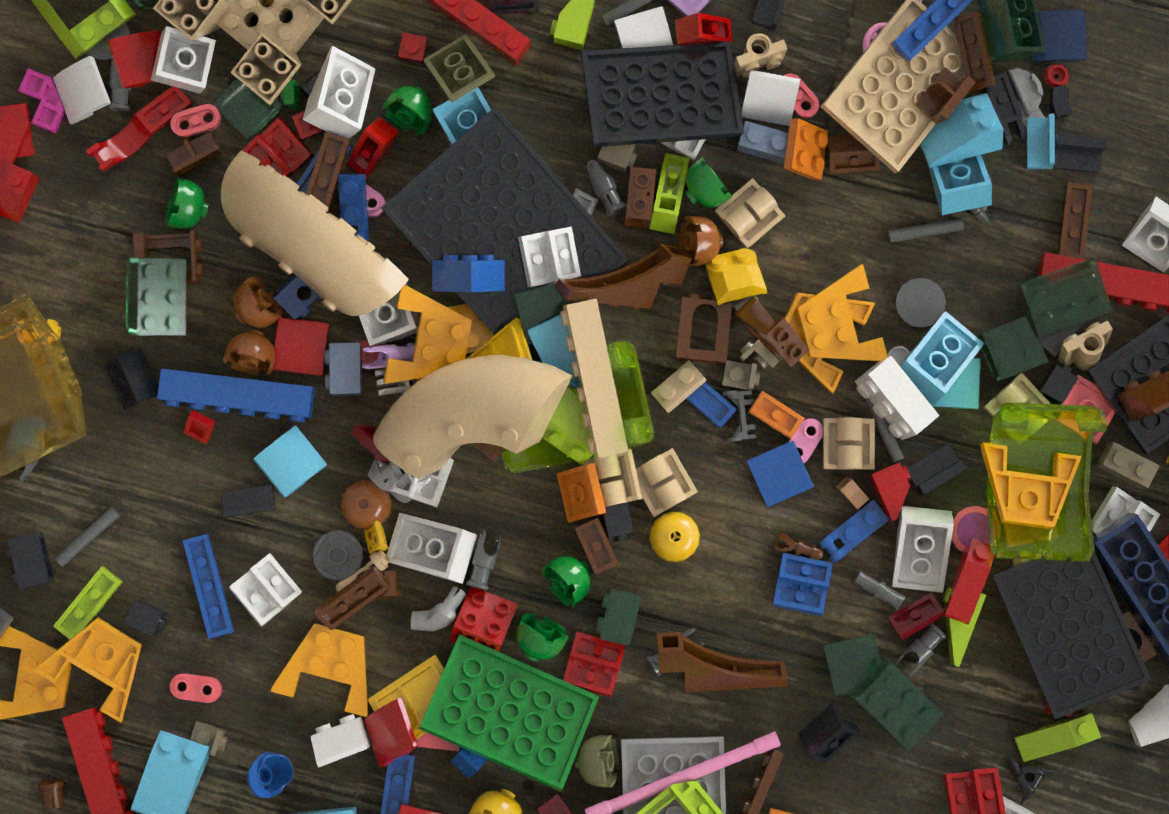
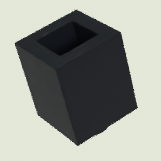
(1058, 384)
(618, 521)
(146, 618)

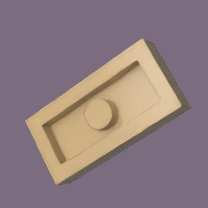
(678, 386)

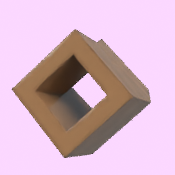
(852, 493)

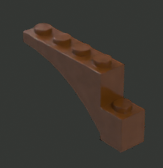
(632, 285)
(713, 670)

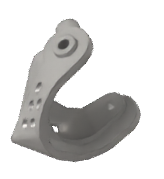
(386, 477)

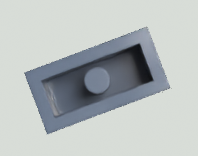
(763, 142)
(345, 369)

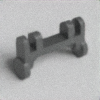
(738, 399)

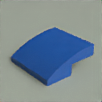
(780, 473)
(802, 584)

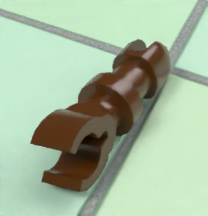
(798, 547)

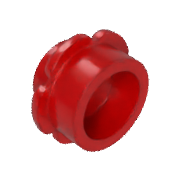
(1058, 70)

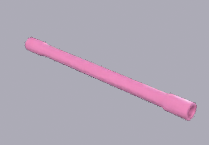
(758, 746)

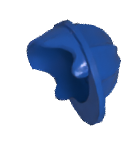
(269, 774)

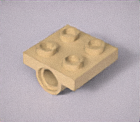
(770, 58)
(750, 213)
(1086, 348)
(1017, 391)
(849, 443)
(617, 478)
(664, 482)

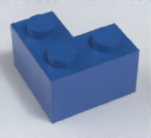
(468, 274)

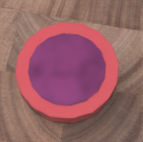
(969, 524)

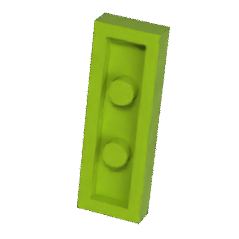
(88, 603)

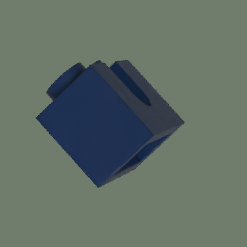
(288, 299)

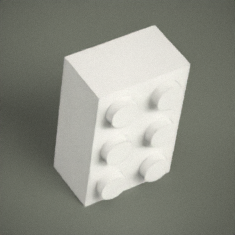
(896, 398)

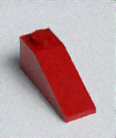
(969, 581)

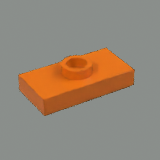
(776, 415)

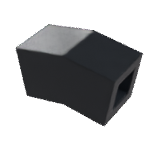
(1059, 102)

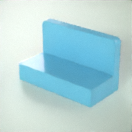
(1041, 142)

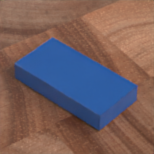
(711, 404)

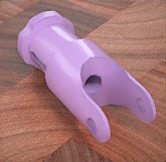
(389, 351)

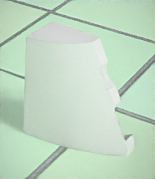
(426, 490)
(1152, 721)

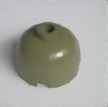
(597, 760)

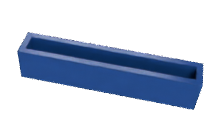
(237, 394)

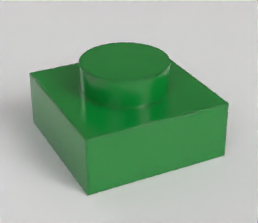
(291, 95)

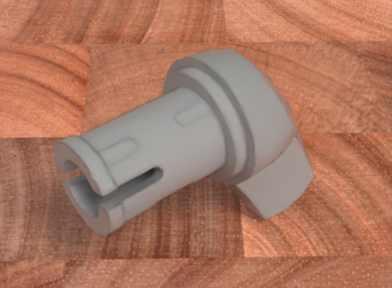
(440, 615)

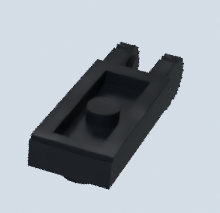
(1006, 107)

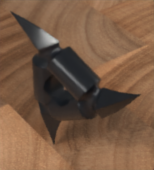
(1020, 771)

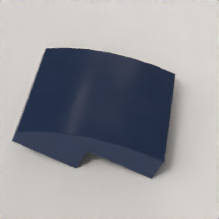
(1063, 36)

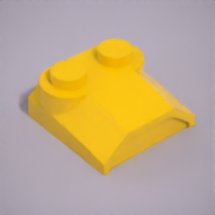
(735, 276)

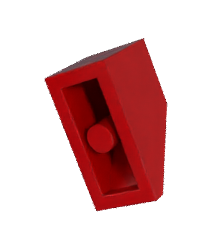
(703, 29)
(372, 147)
(16, 191)
(891, 488)

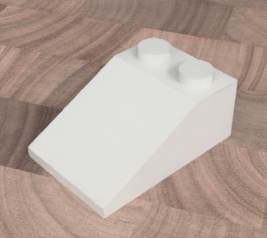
(340, 94)
(431, 547)
(922, 548)

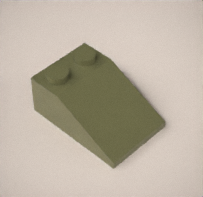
(458, 68)

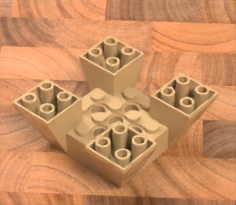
(270, 44)

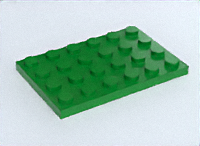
(509, 712)

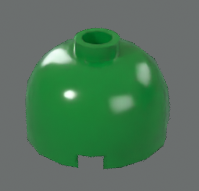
(410, 109)
(705, 185)
(185, 205)
(569, 579)
(540, 638)

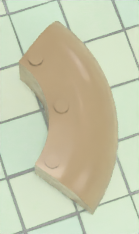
(306, 238)
(466, 402)

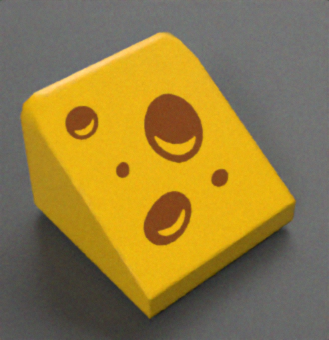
(376, 538)

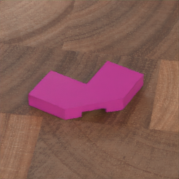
(50, 109)

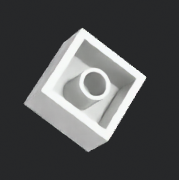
(183, 61)

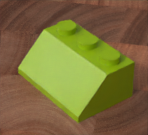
(567, 428)

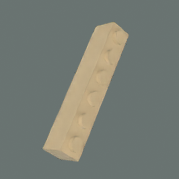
(595, 378)

